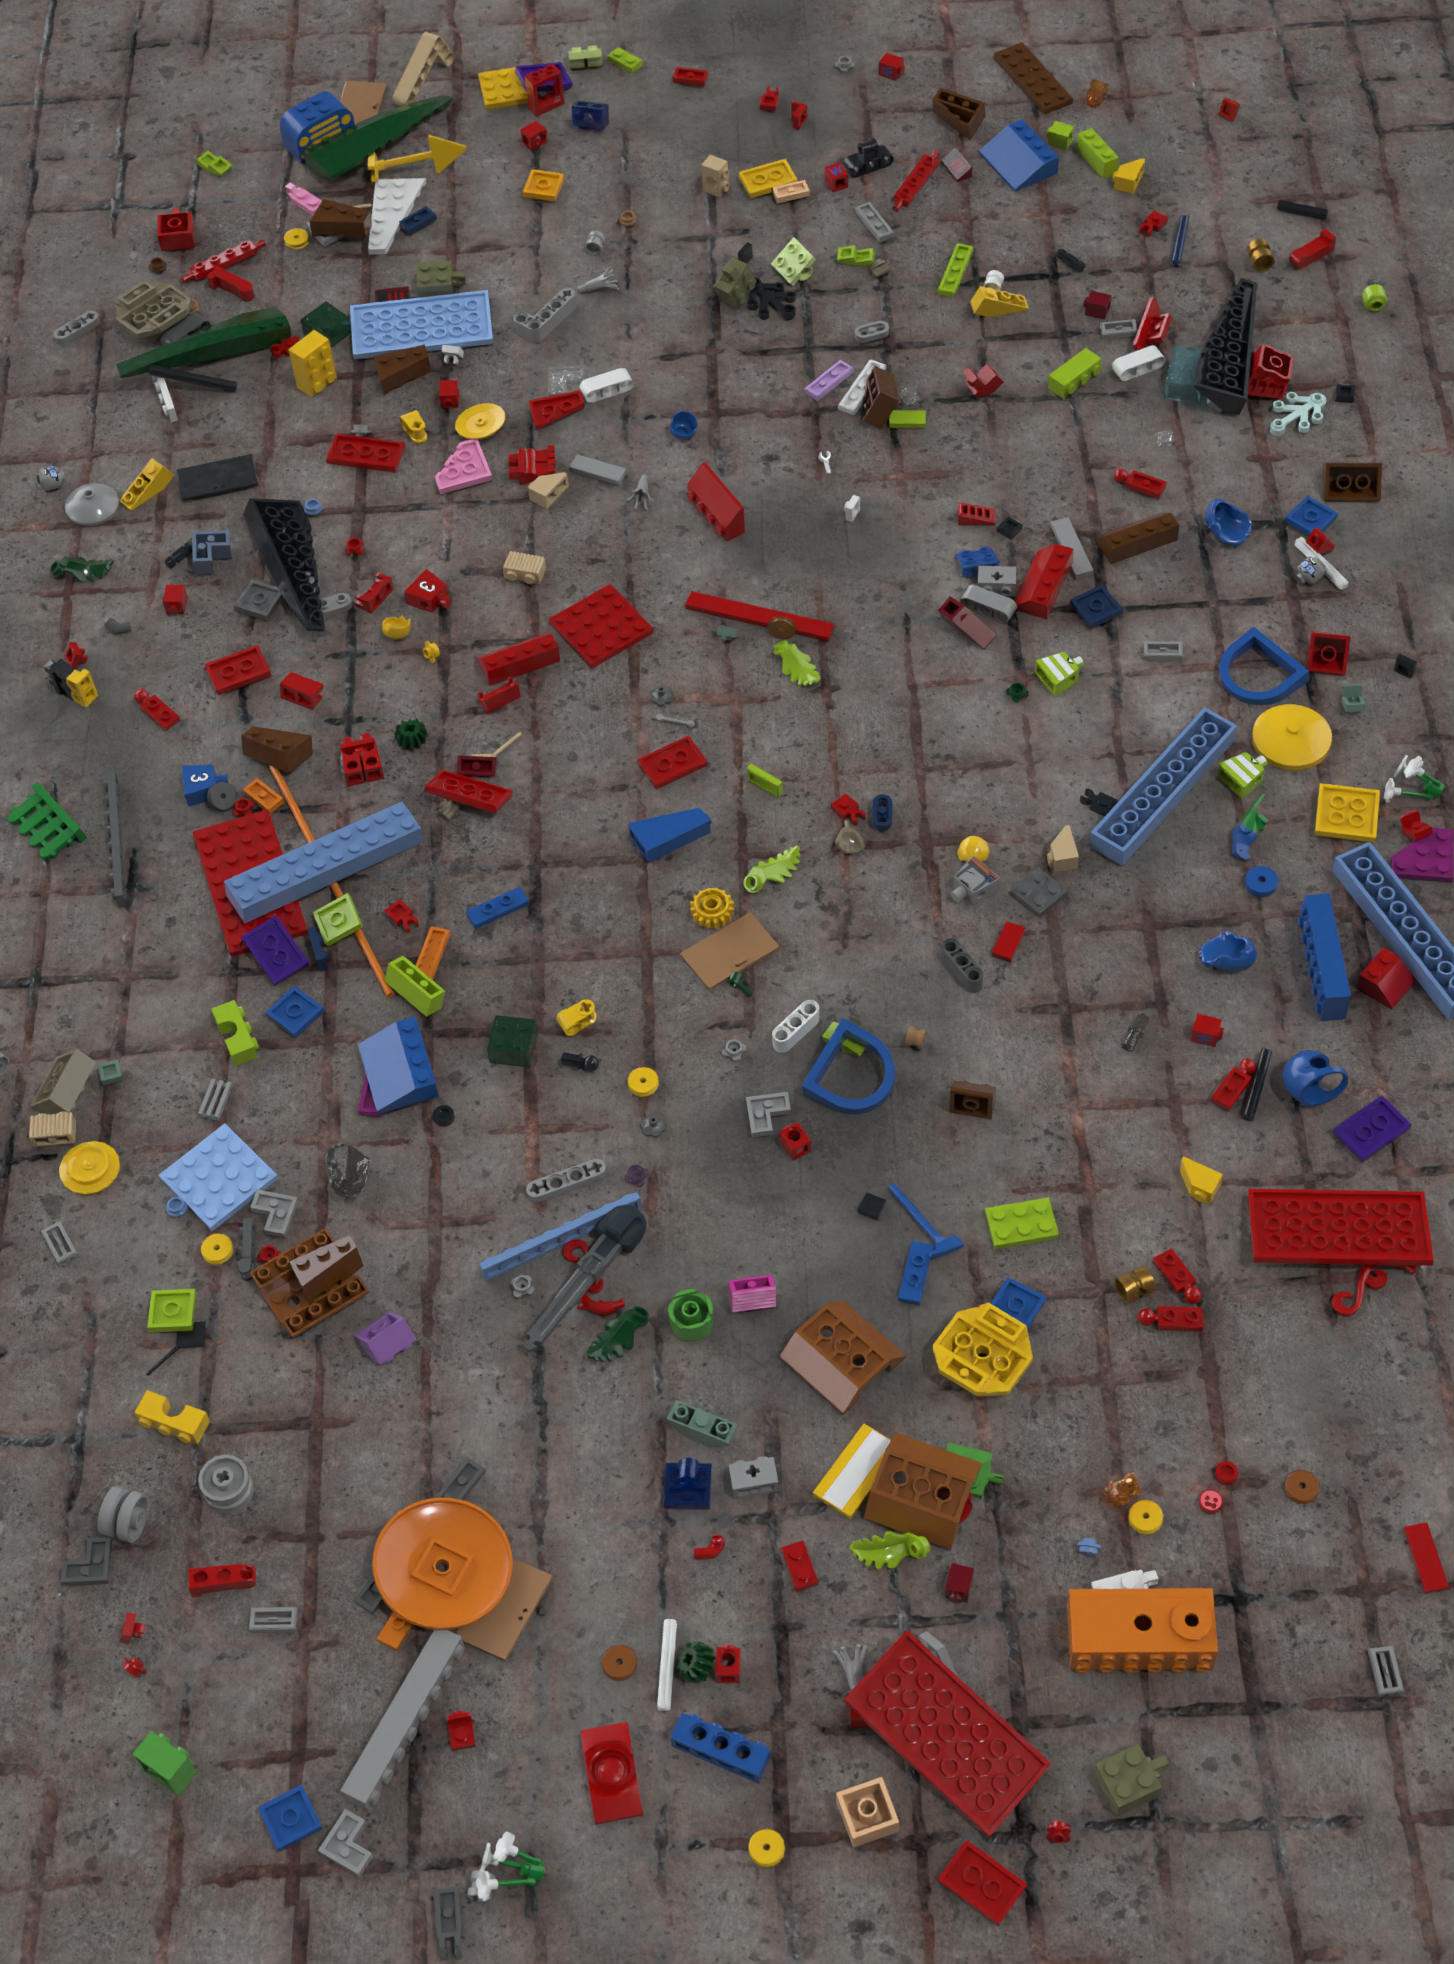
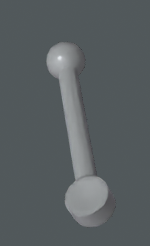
(660, 718)

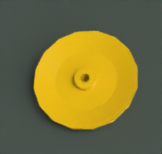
(480, 421)
(89, 1167)

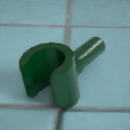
(735, 981)

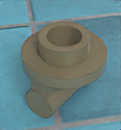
(879, 268)
(448, 808)

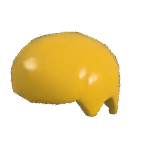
(396, 627)
(975, 847)

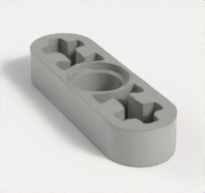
(67, 334)

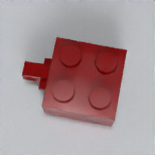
(176, 230)

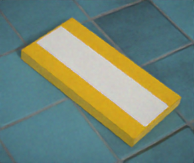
(853, 1472)

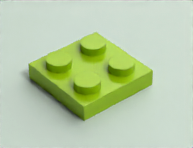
(337, 919)
(172, 1310)

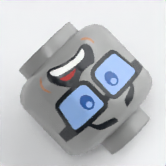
(50, 478)
(1310, 570)

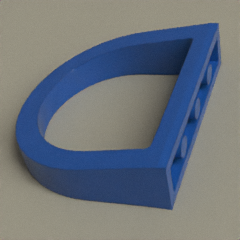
(1252, 638)
(851, 1031)

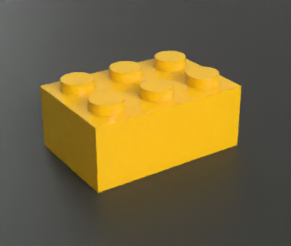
(312, 363)

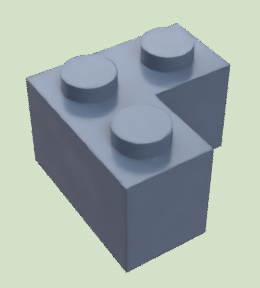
(209, 546)

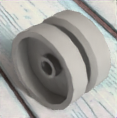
(226, 1484)
(123, 1514)

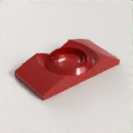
(611, 1773)

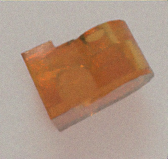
(1096, 93)

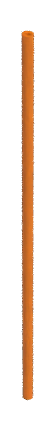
(335, 887)

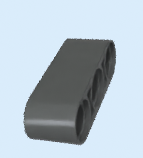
(189, 325)
(965, 973)

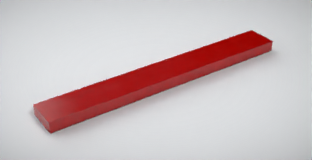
(756, 615)

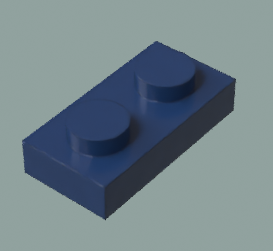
(417, 220)
(317, 942)

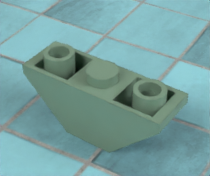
(701, 1425)

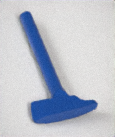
(942, 1245)

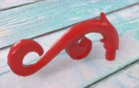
(1364, 1279)
(588, 1304)

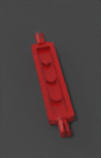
(915, 180)
(223, 260)

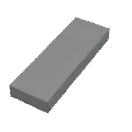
(874, 222)
(598, 469)

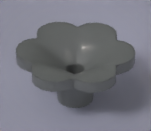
(661, 696)
(653, 1125)

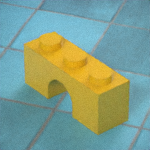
(187, 1426)

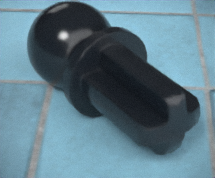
(589, 1063)

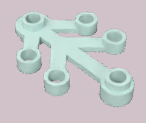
(1314, 401)

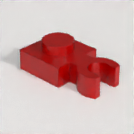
(769, 100)
(1154, 221)
(279, 350)
(847, 807)
(400, 914)

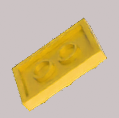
(761, 179)

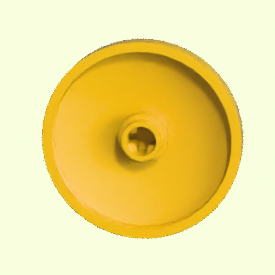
(1292, 737)

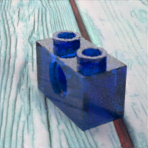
(598, 111)

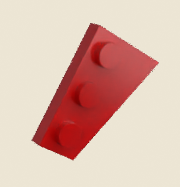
(553, 408)

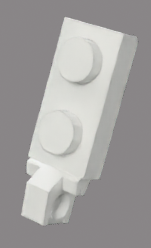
(1128, 1580)

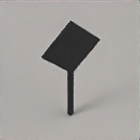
(184, 1340)

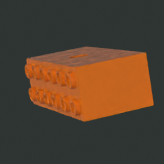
(1142, 1629)

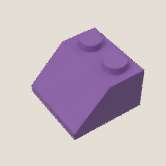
(386, 1337)

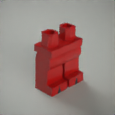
(531, 464)
(357, 753)

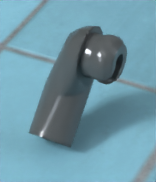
(115, 627)

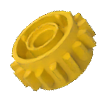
(712, 908)

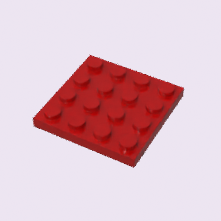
(601, 626)

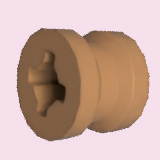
(915, 1037)

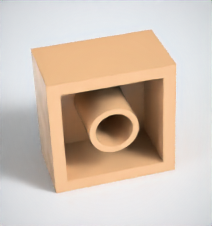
(867, 1812)

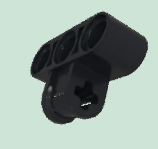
(868, 159)

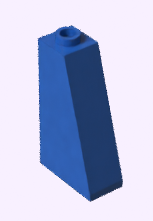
(668, 832)

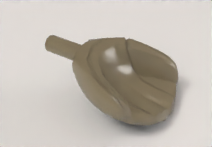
(849, 840)

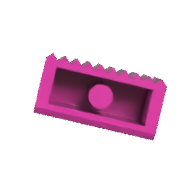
(752, 1293)

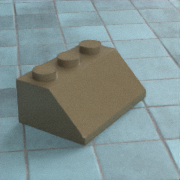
(64, 1083)

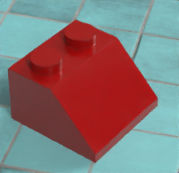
(1328, 652)
(1386, 979)

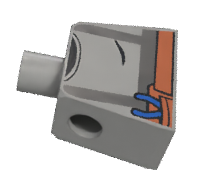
(974, 882)

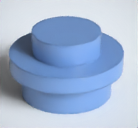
(312, 507)
(176, 1207)
(1089, 1546)

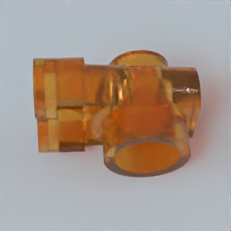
(1118, 1491)

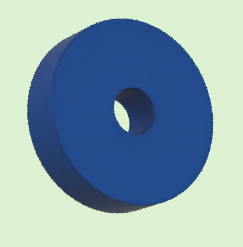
(1261, 889)

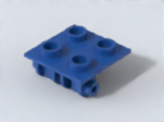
(973, 559)

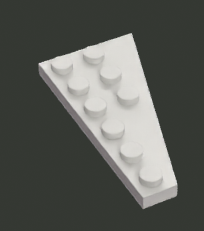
(390, 205)

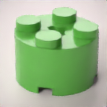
(691, 1315)

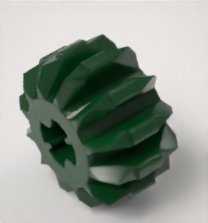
(411, 734)
(696, 1662)

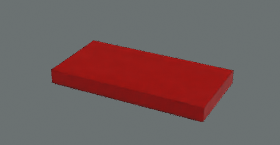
(365, 453)
(468, 791)

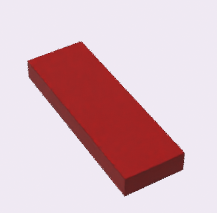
(1426, 1558)

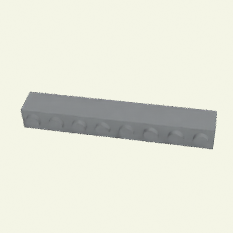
(402, 1718)

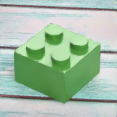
(165, 1763)

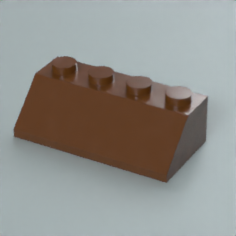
(1138, 537)

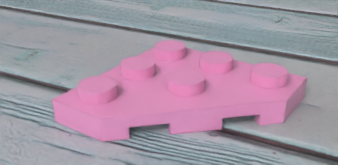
(464, 468)

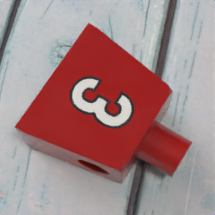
(427, 592)

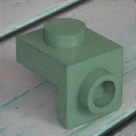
(1352, 698)

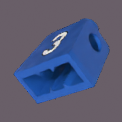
(198, 780)

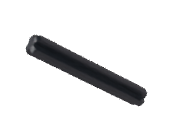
(1257, 1084)

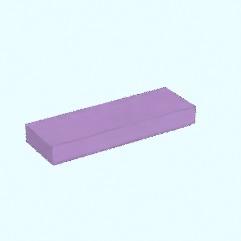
(828, 380)

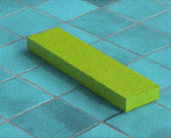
(955, 270)

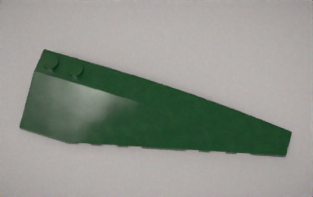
(349, 147)
(230, 337)

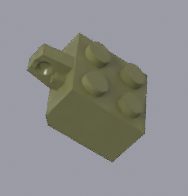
(437, 278)
(735, 283)
(1130, 1779)

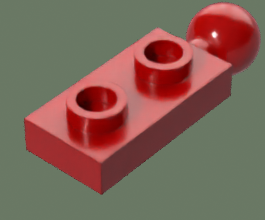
(1141, 482)
(156, 709)
(1234, 1084)
(1178, 1275)
(1173, 1318)

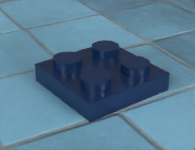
(1096, 606)

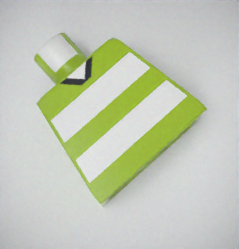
(1058, 671)
(1242, 773)

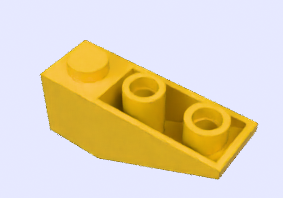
(994, 302)
(147, 484)

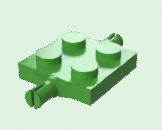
(985, 1472)

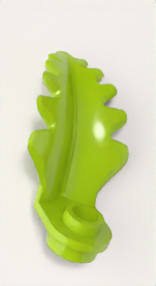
(796, 663)
(772, 870)
(890, 1549)

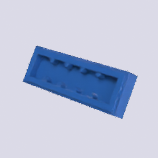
(497, 907)
(915, 1273)

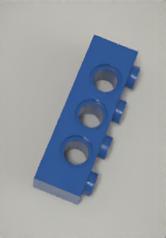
(749, 1768)

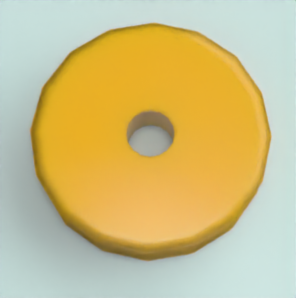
(296, 238)
(643, 1074)
(217, 1256)
(1143, 1525)
(769, 1838)

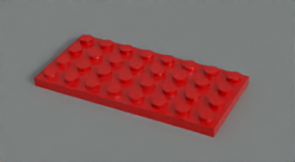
(231, 850)
(1339, 1227)
(947, 1733)

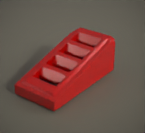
(969, 515)

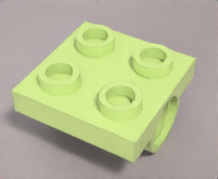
(577, 56)
(794, 262)

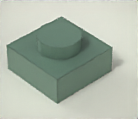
(728, 632)
(110, 1072)

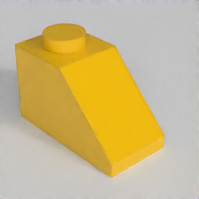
(1128, 176)
(1200, 1180)

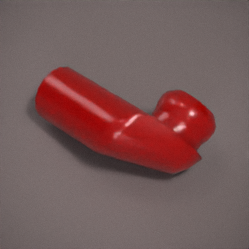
(713, 1549)

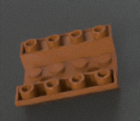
(279, 1287)
(828, 1361)
(915, 1504)

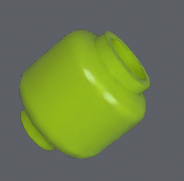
(1374, 297)

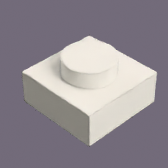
(852, 508)

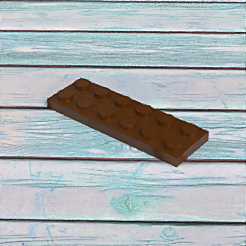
(1033, 78)

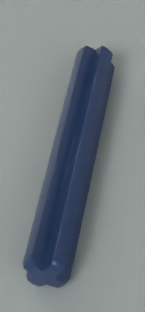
(1180, 240)

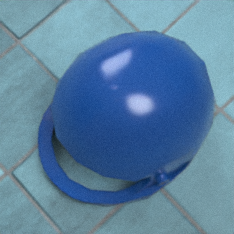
(1304, 1073)

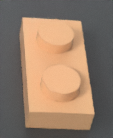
(791, 191)

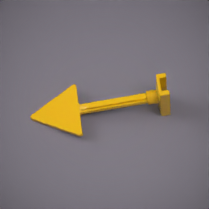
(442, 152)

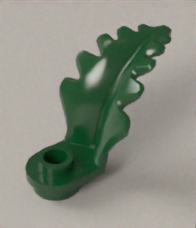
(81, 568)
(618, 1335)

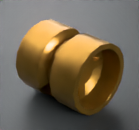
(1260, 255)
(1132, 1286)

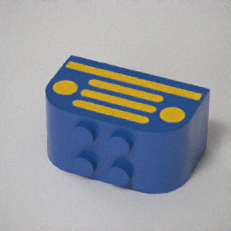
(313, 120)

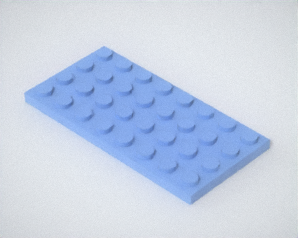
(431, 321)

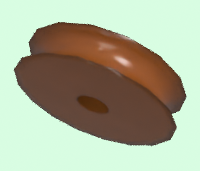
(781, 627)
(1304, 1478)
(615, 1654)

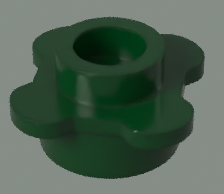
(1017, 691)

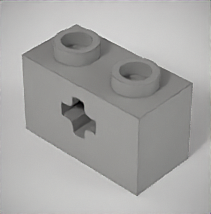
(998, 579)
(745, 1485)

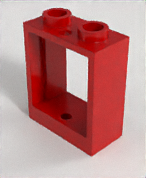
(549, 101)

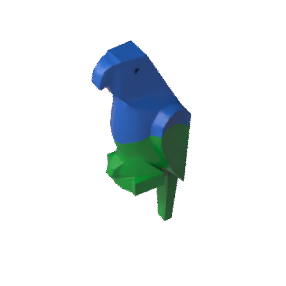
(1247, 831)

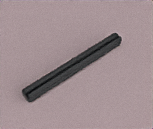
(192, 378)

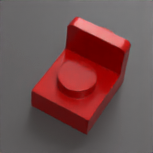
(799, 114)
(1319, 541)
(1414, 827)
(461, 1730)

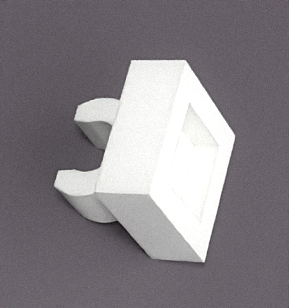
(452, 352)

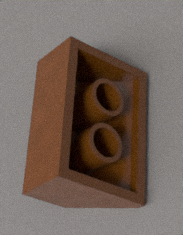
(1352, 481)

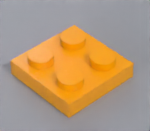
(543, 185)

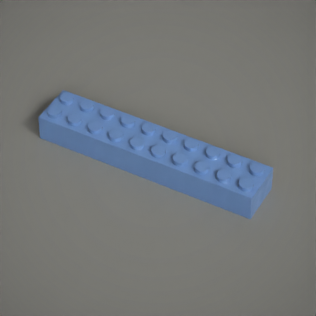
(1162, 786)
(323, 862)
(1400, 921)

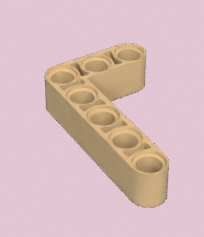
(429, 50)

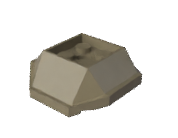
(152, 309)

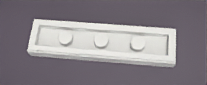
(856, 394)

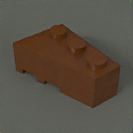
(959, 111)
(340, 219)
(401, 366)
(881, 397)
(277, 747)
(326, 1266)

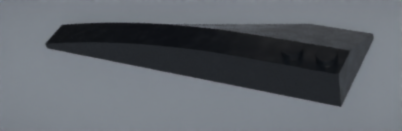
(1226, 359)
(288, 555)

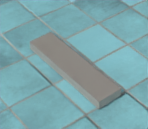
(1067, 537)

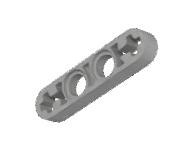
(567, 1183)

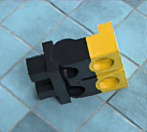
(72, 683)

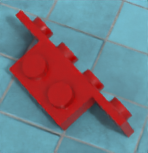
(1152, 327)

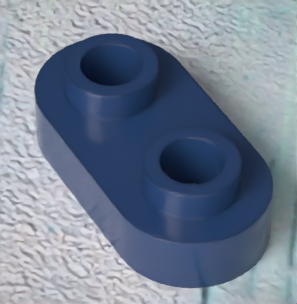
(882, 814)

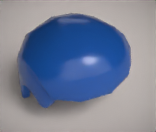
(683, 425)

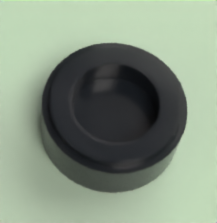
(443, 1115)

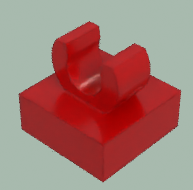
(1229, 109)
(75, 655)
(131, 1628)

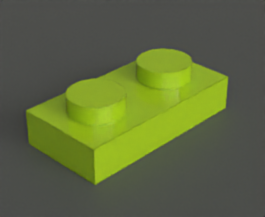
(625, 60)

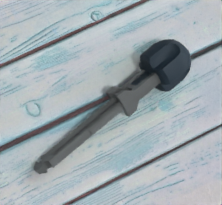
(618, 1233)

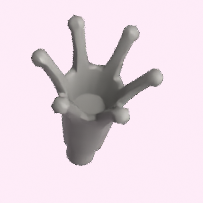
(600, 282)
(641, 492)
(852, 1668)

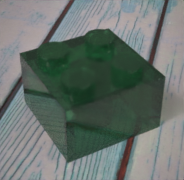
(328, 322)
(512, 1041)

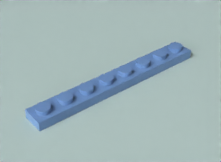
(552, 1239)

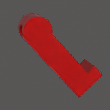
(1313, 250)
(231, 283)
(221, 1578)

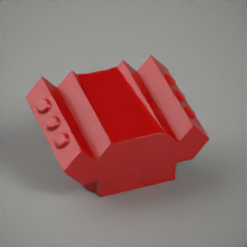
(1269, 372)

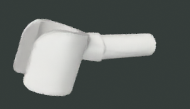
(826, 461)

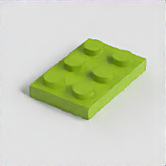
(1021, 1223)

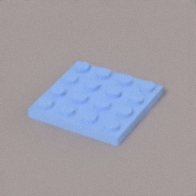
(218, 1177)

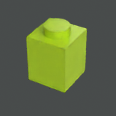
(1060, 135)

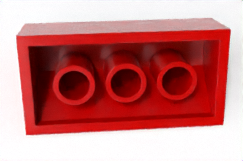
(716, 503)
(1044, 580)
(519, 658)

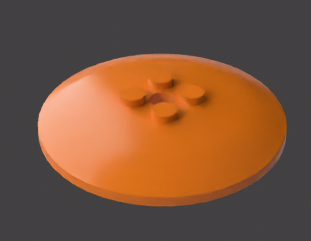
(450, 1534)

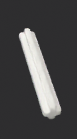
(1330, 571)
(667, 1665)

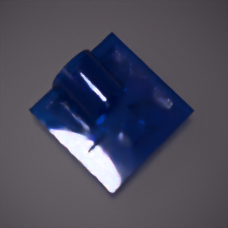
(688, 1485)

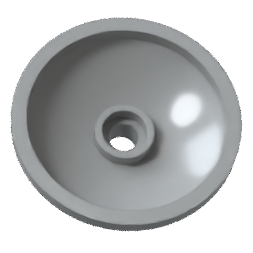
(91, 504)

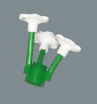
(1432, 786)
(531, 1870)

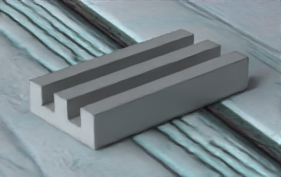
(1118, 329)
(1162, 651)
(213, 1084)
(66, 1256)
(291, 1621)
(1377, 1675)

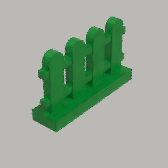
(52, 827)

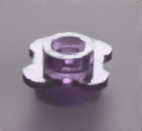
(636, 1170)

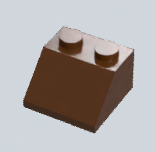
(972, 1099)

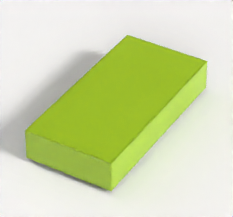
(907, 419)
(764, 780)

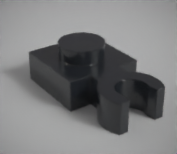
(1098, 803)

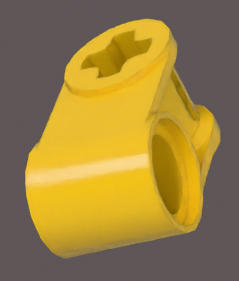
(414, 426)
(577, 1018)

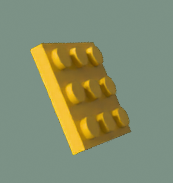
(501, 89)
(1347, 812)

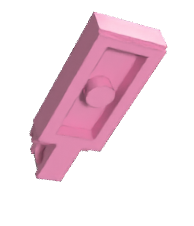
(303, 198)

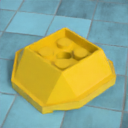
(987, 1332)

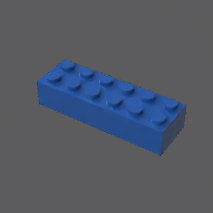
(1324, 957)

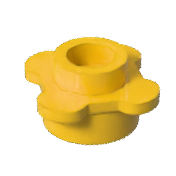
(431, 651)

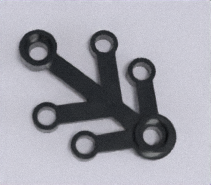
(788, 310)

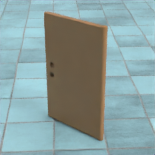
(363, 98)
(735, 945)
(504, 1624)

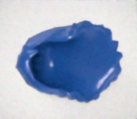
(1228, 522)
(1228, 952)

